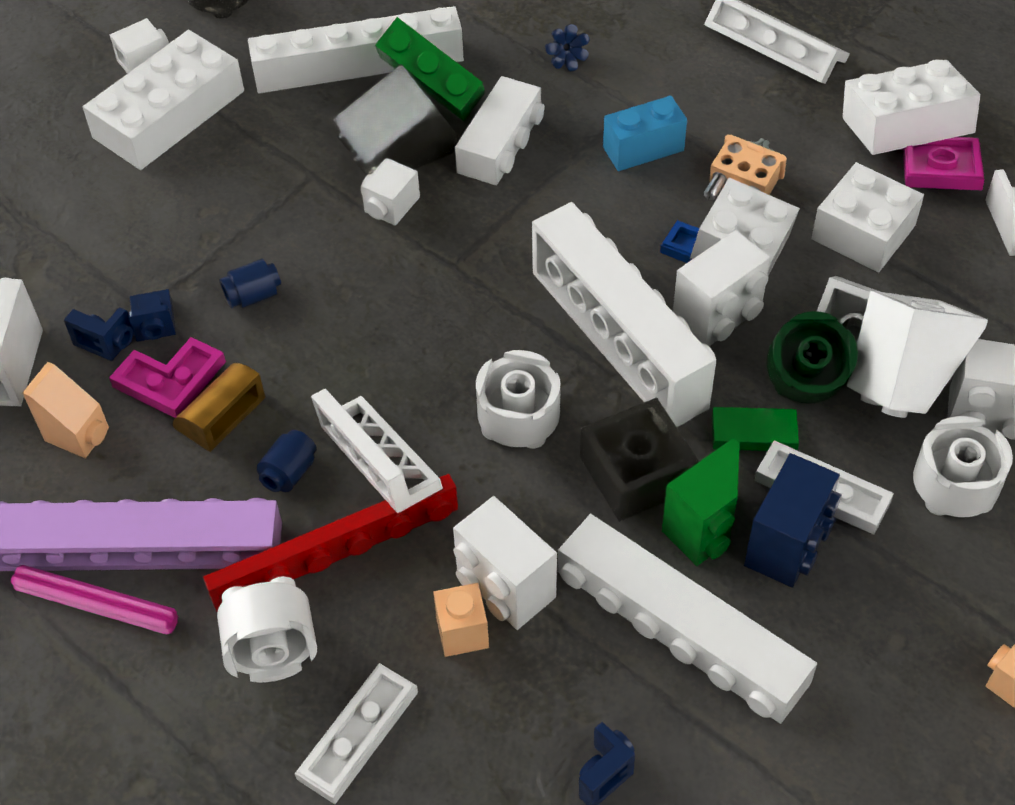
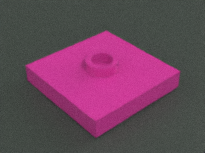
(945, 164)

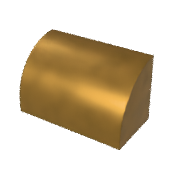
(221, 406)

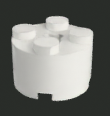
(518, 399)
(962, 467)
(266, 630)

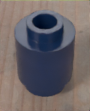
(250, 283)
(286, 461)

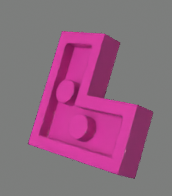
(172, 385)

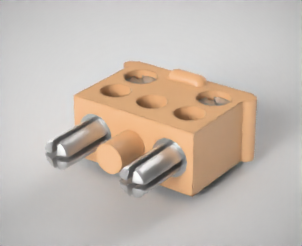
(746, 163)

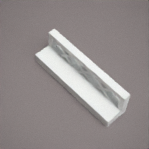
(775, 38)
(374, 458)

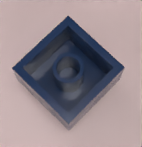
(793, 520)

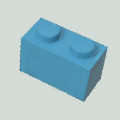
(644, 133)

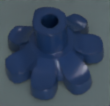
(567, 47)

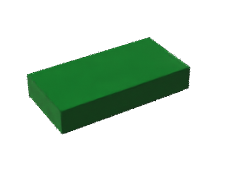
(754, 427)

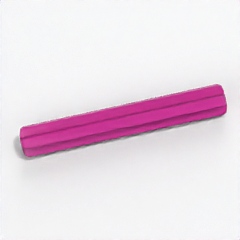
(95, 599)

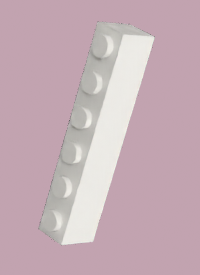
(343, 49)
(686, 619)

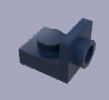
(152, 315)
(98, 336)
(605, 774)

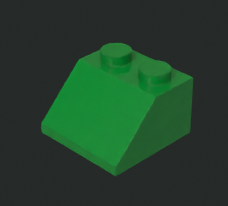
(703, 505)

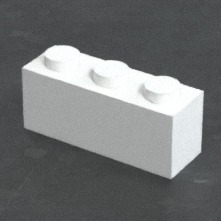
(499, 130)

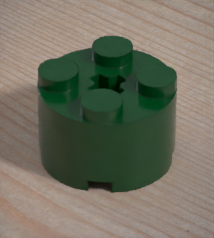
(827, 341)

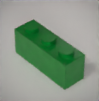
(431, 68)

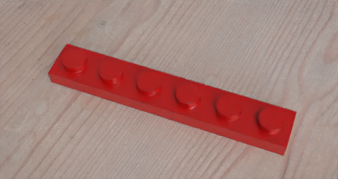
(333, 542)

